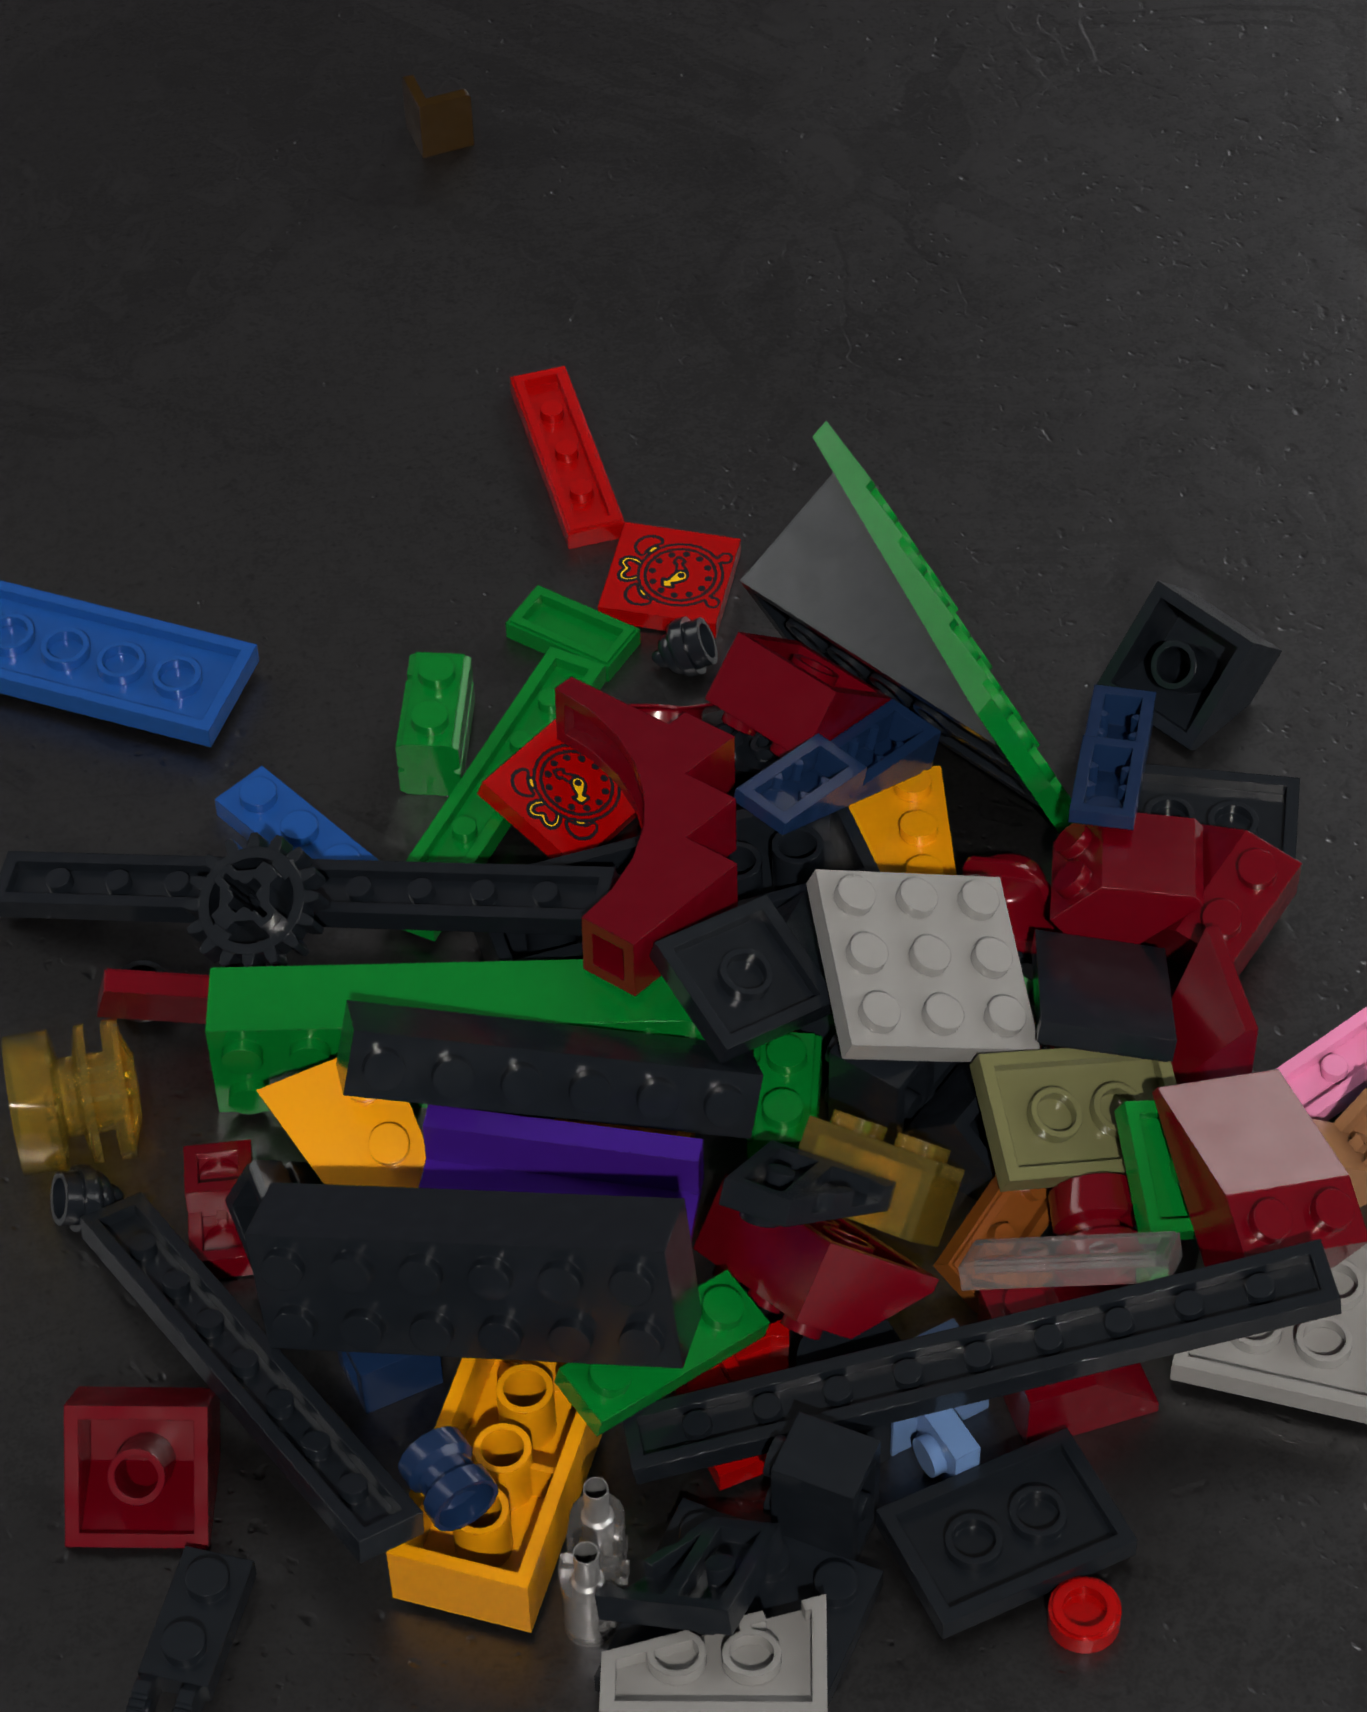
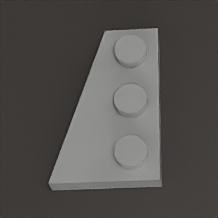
(760, 1668)

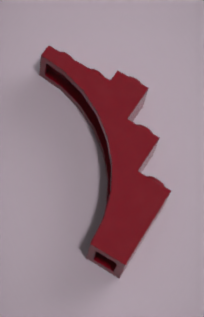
(679, 790)

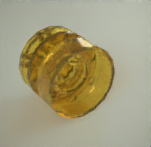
(71, 1096)

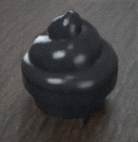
(686, 647)
(80, 1193)

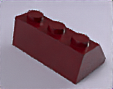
(813, 1273)

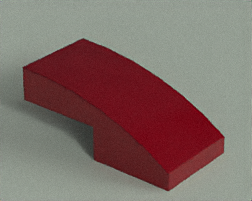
(208, 1179)

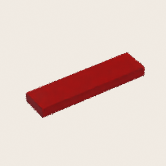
(567, 457)

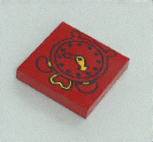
(668, 576)
(557, 797)

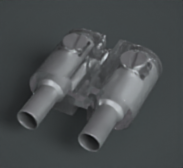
(593, 1559)

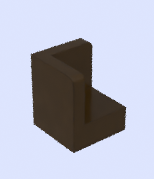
(437, 122)

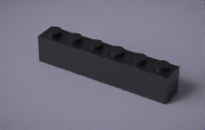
(545, 1070)

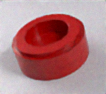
(1084, 1615)

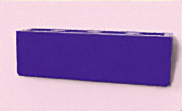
(554, 1156)

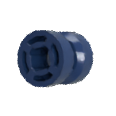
(444, 1473)

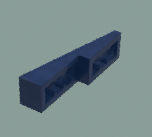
(1113, 757)
(839, 772)

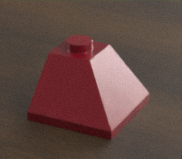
(1212, 1016)

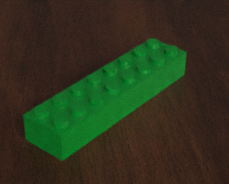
(290, 1018)

